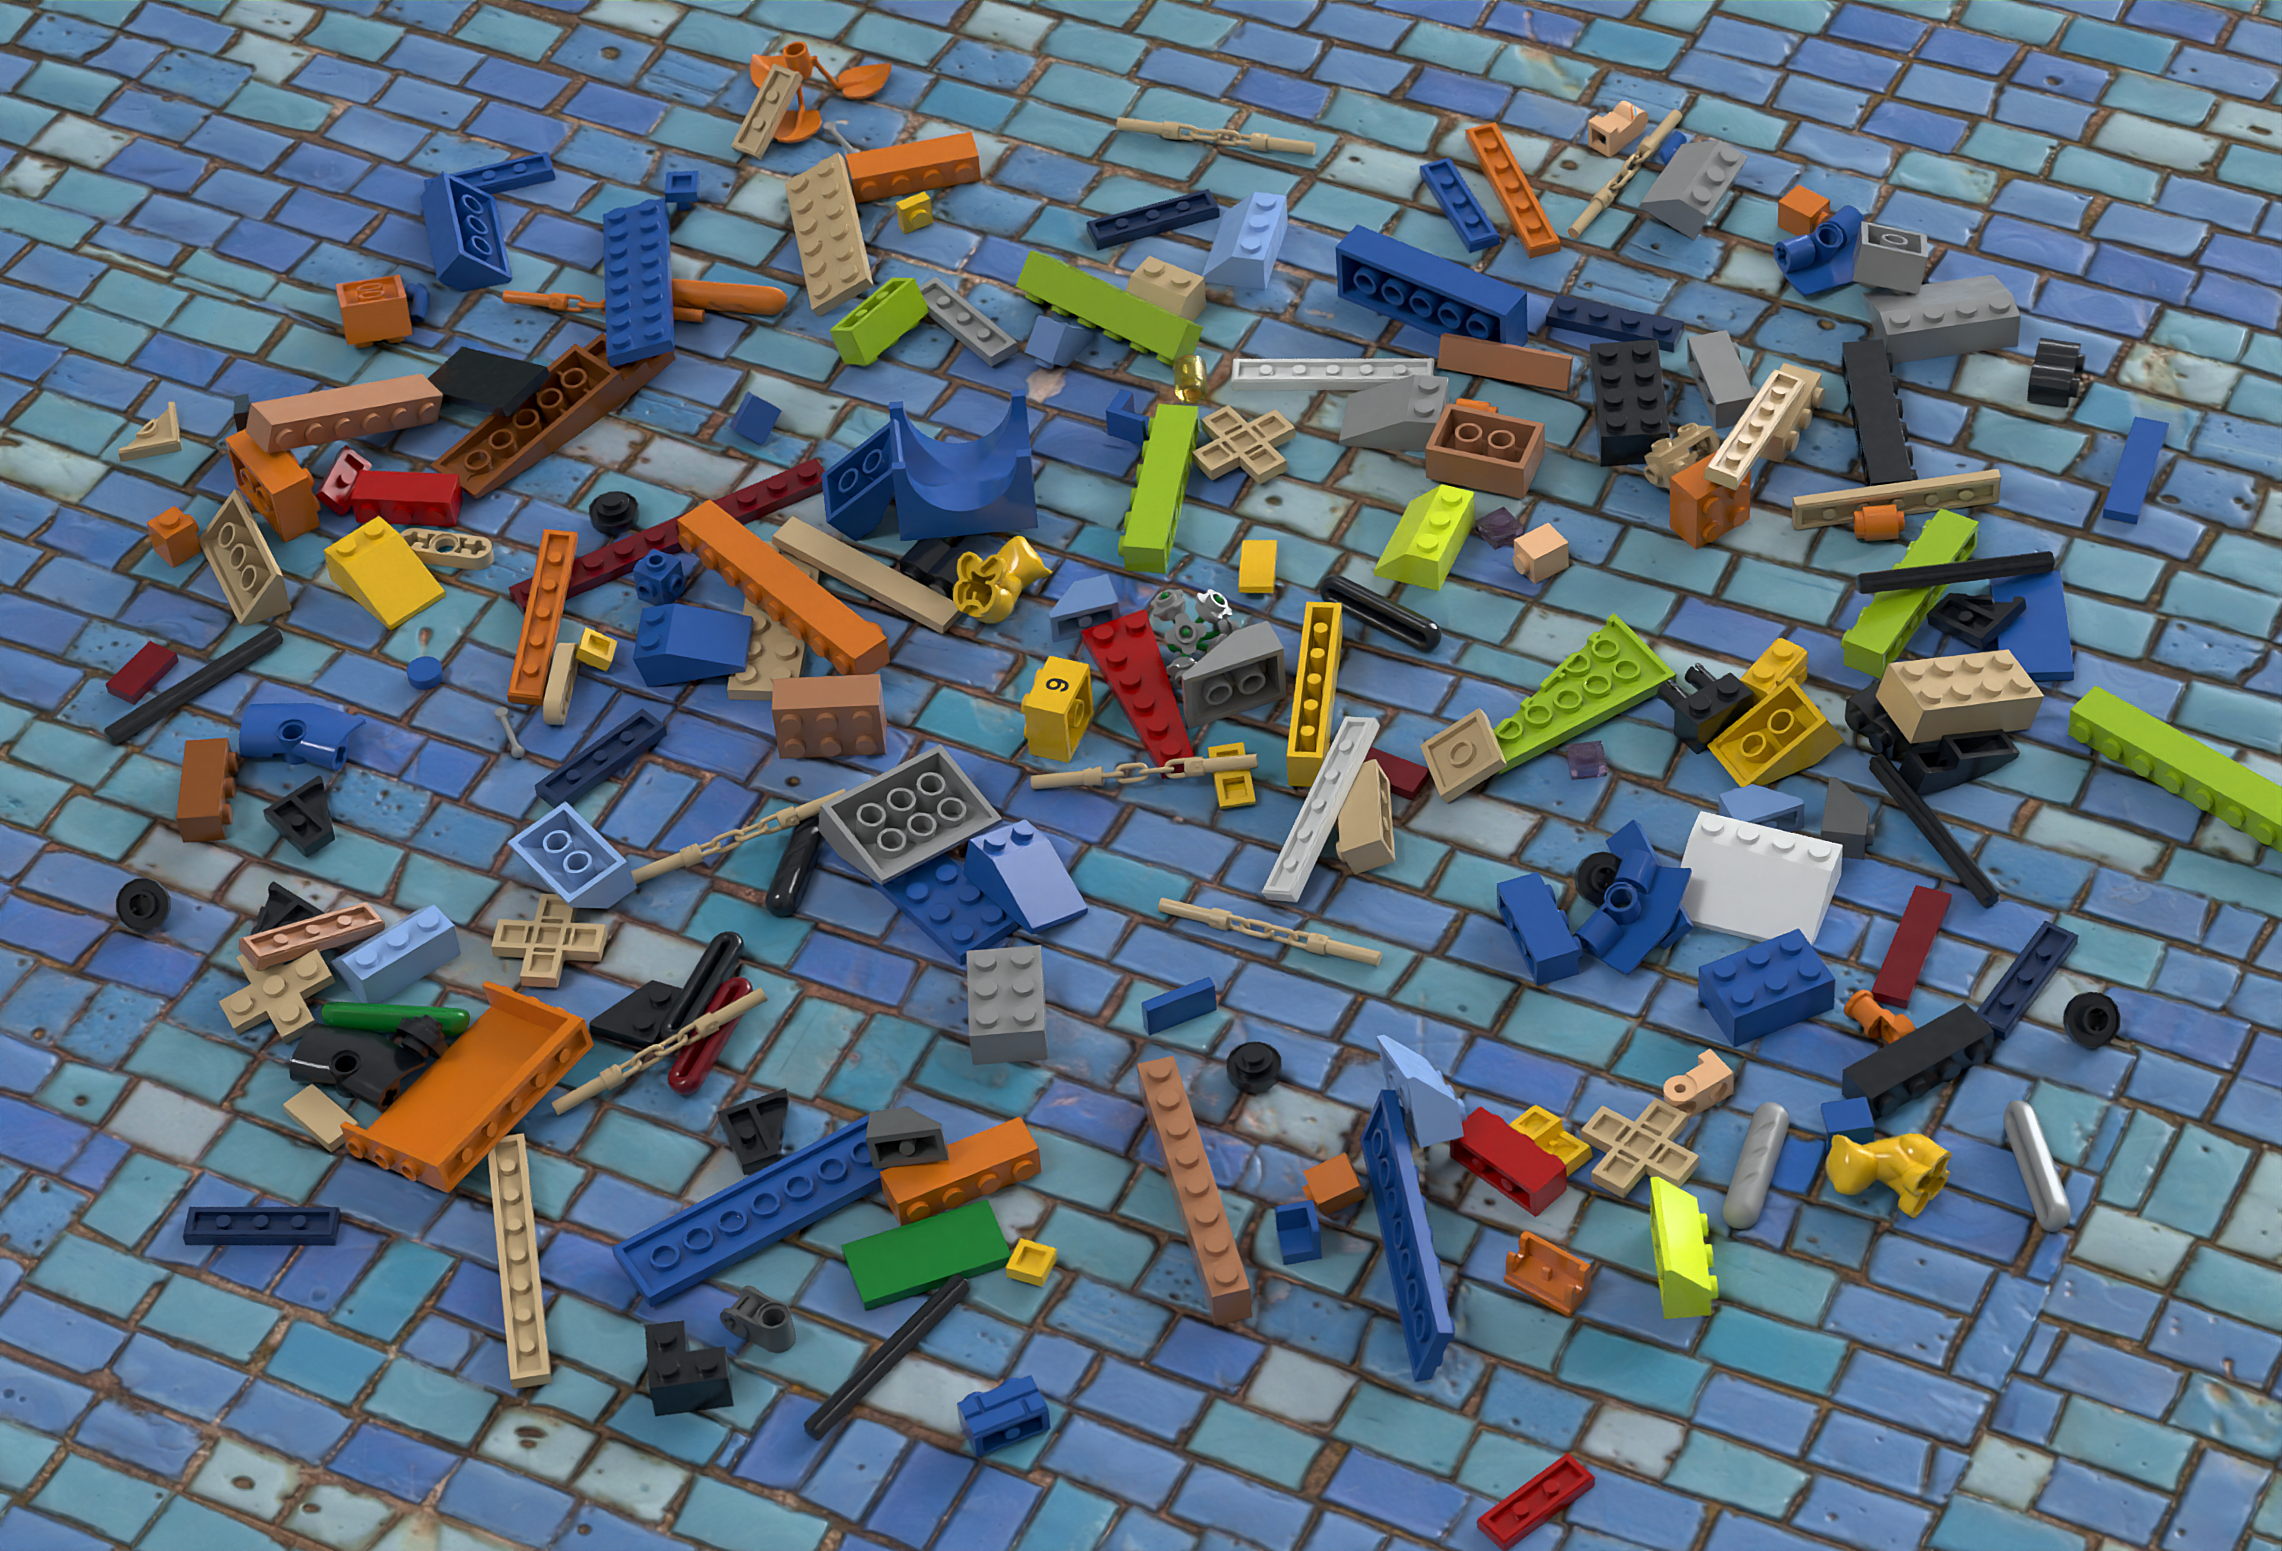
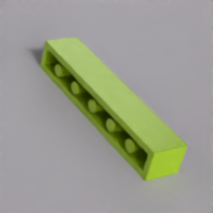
(1109, 307)
(1160, 489)
(1897, 614)

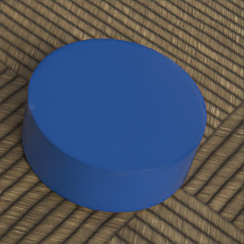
(424, 672)

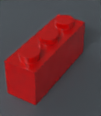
(407, 498)
(1509, 1161)

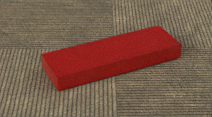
(1535, 1502)

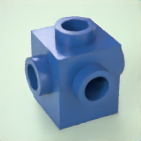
(659, 578)

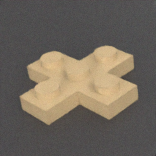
(1243, 444)
(548, 941)
(278, 995)
(1639, 1147)

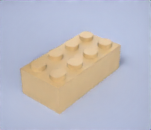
(1959, 695)

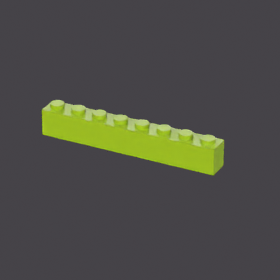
(2179, 764)

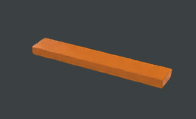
(1512, 190)
(542, 617)

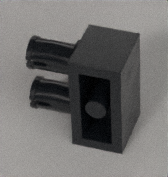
(1709, 710)

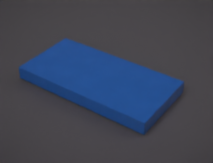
(2041, 633)

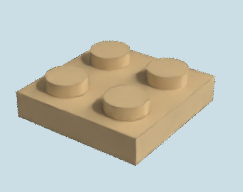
(1463, 755)

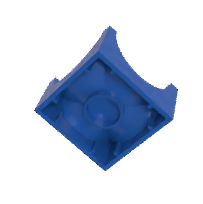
(966, 485)

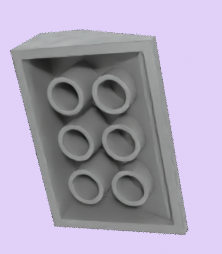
(1945, 319)
(906, 816)

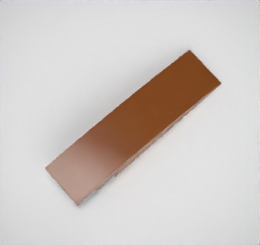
(570, 401)

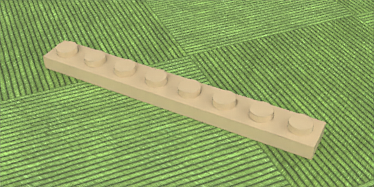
(519, 1263)

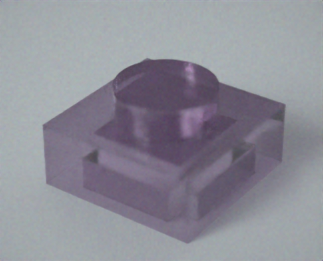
(1499, 528)
(1586, 760)

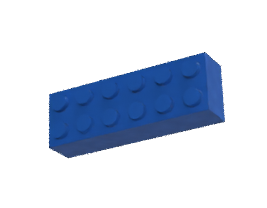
(1427, 290)

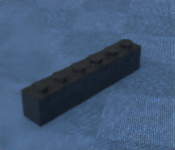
(1876, 413)

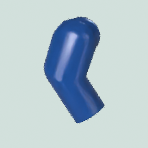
(1671, 146)
(421, 300)

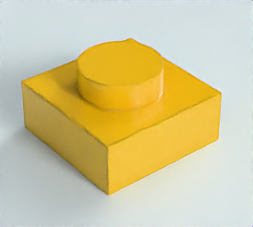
(914, 212)
(596, 649)
(1031, 1262)

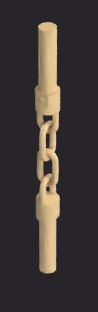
(1258, 141)
(1605, 197)
(1192, 766)
(693, 854)
(1316, 942)
(614, 1076)

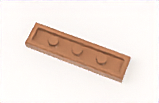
(1505, 361)
(310, 934)

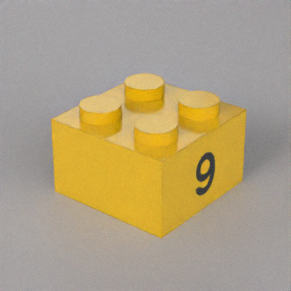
(1058, 709)

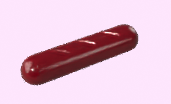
(699, 1057)

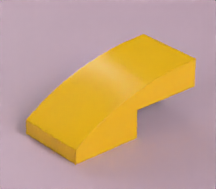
(1257, 566)
(1235, 786)
(1549, 1135)

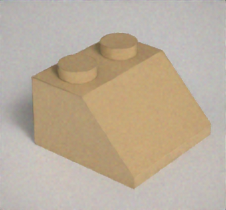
(1169, 288)

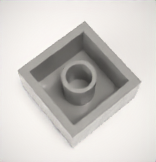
(1889, 258)

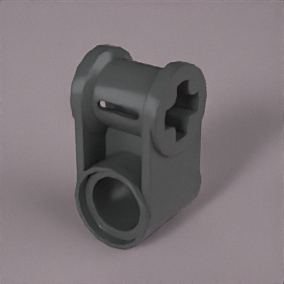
(760, 1320)

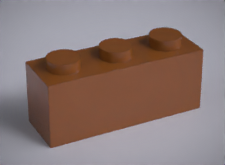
(206, 790)

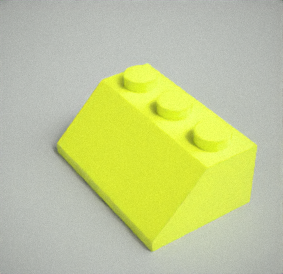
(1428, 538)
(1680, 1252)

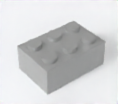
(1006, 1005)

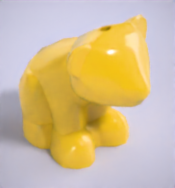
(992, 586)
(1905, 1163)

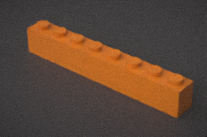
(783, 590)

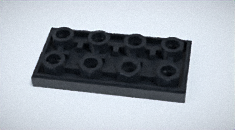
(488, 381)

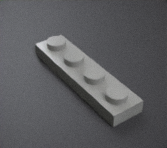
(967, 323)

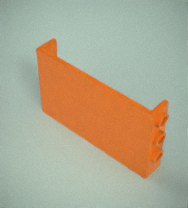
(474, 1090)

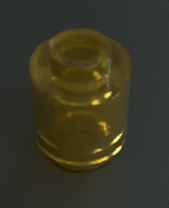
(1190, 379)

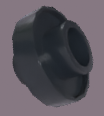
(614, 512)
(1595, 875)
(143, 904)
(2091, 1019)
(422, 1036)
(1254, 1067)

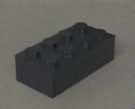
(1627, 400)

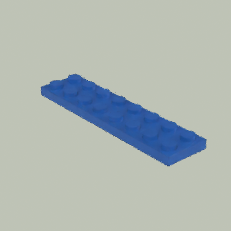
(638, 282)
(750, 1214)
(1406, 1236)

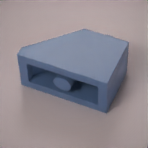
(1056, 341)
(1082, 607)
(1763, 807)

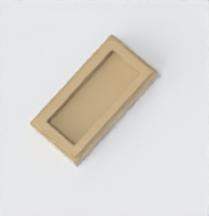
(319, 1116)

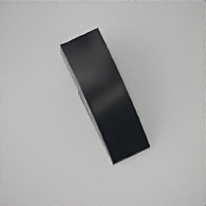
(1957, 760)

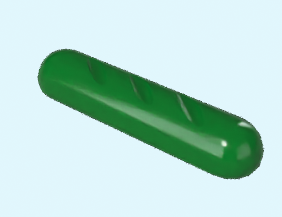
(386, 1017)

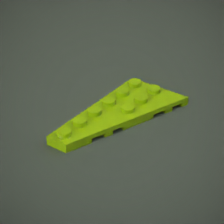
(1583, 691)

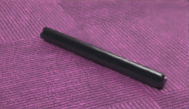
(1955, 572)
(193, 685)
(1934, 830)
(886, 1357)

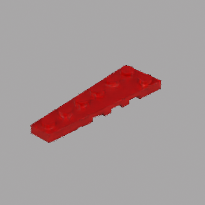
(1138, 679)

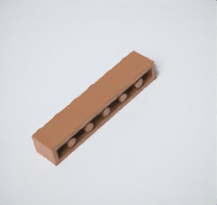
(343, 413)

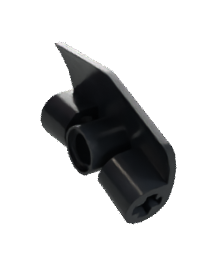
(354, 1062)

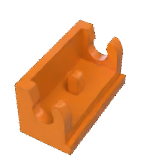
(1548, 1274)

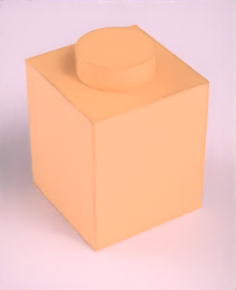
(1541, 553)

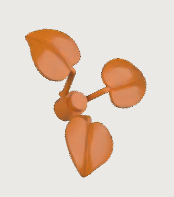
(801, 124)

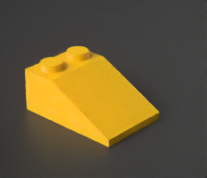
(382, 573)
(1775, 738)

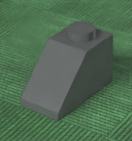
(1846, 821)
(904, 1138)

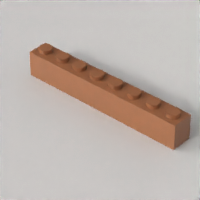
(1194, 1191)

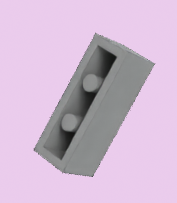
(1720, 377)

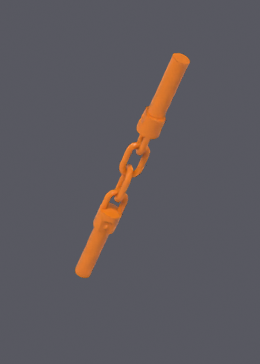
(561, 302)

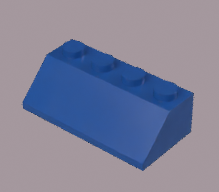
(464, 235)

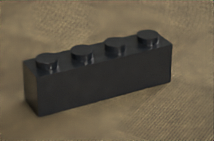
(1919, 1061)

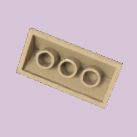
(244, 563)

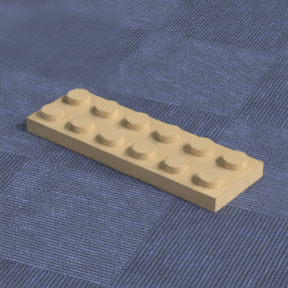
(828, 234)
(773, 648)

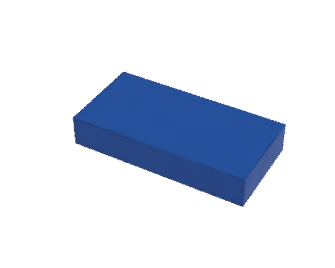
(1179, 1006)

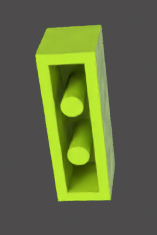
(879, 321)

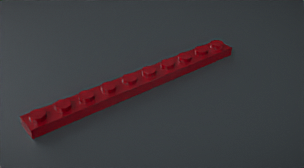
(743, 505)

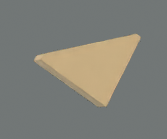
(155, 438)

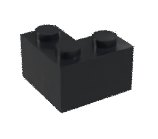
(685, 1378)

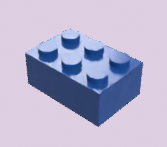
(1766, 987)

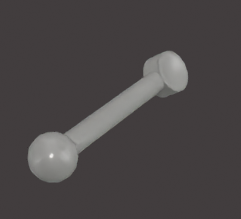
(830, 128)
(502, 715)

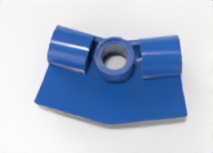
(1823, 257)
(298, 732)
(1629, 934)

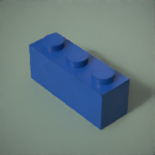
(1539, 928)

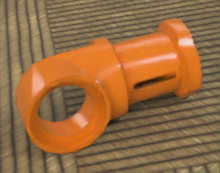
(1876, 1020)

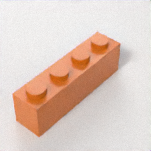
(913, 167)
(974, 1169)

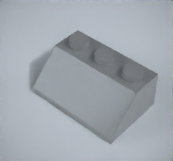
(1694, 185)

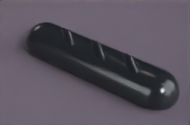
(1381, 613)
(795, 868)
(705, 980)

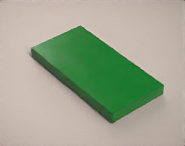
(926, 1254)

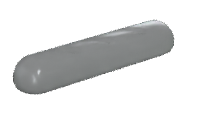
(1756, 1166)
(2036, 1166)

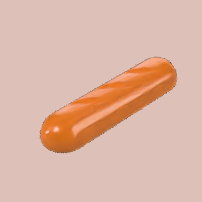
(728, 297)

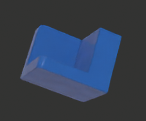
(755, 418)
(1124, 422)
(1849, 1119)
(1298, 1232)

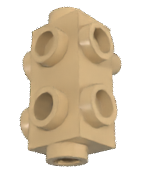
(1673, 455)

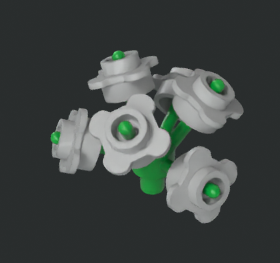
(1188, 635)

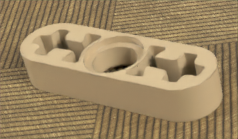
(468, 551)
(560, 684)

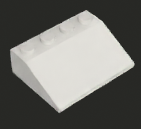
(1758, 879)

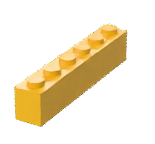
(1314, 692)

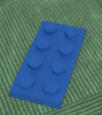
(948, 907)

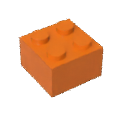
(1706, 509)

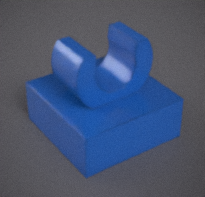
(682, 188)

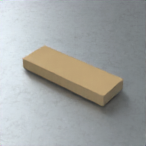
(767, 111)

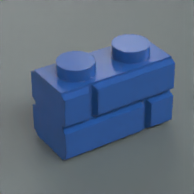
(1003, 1415)

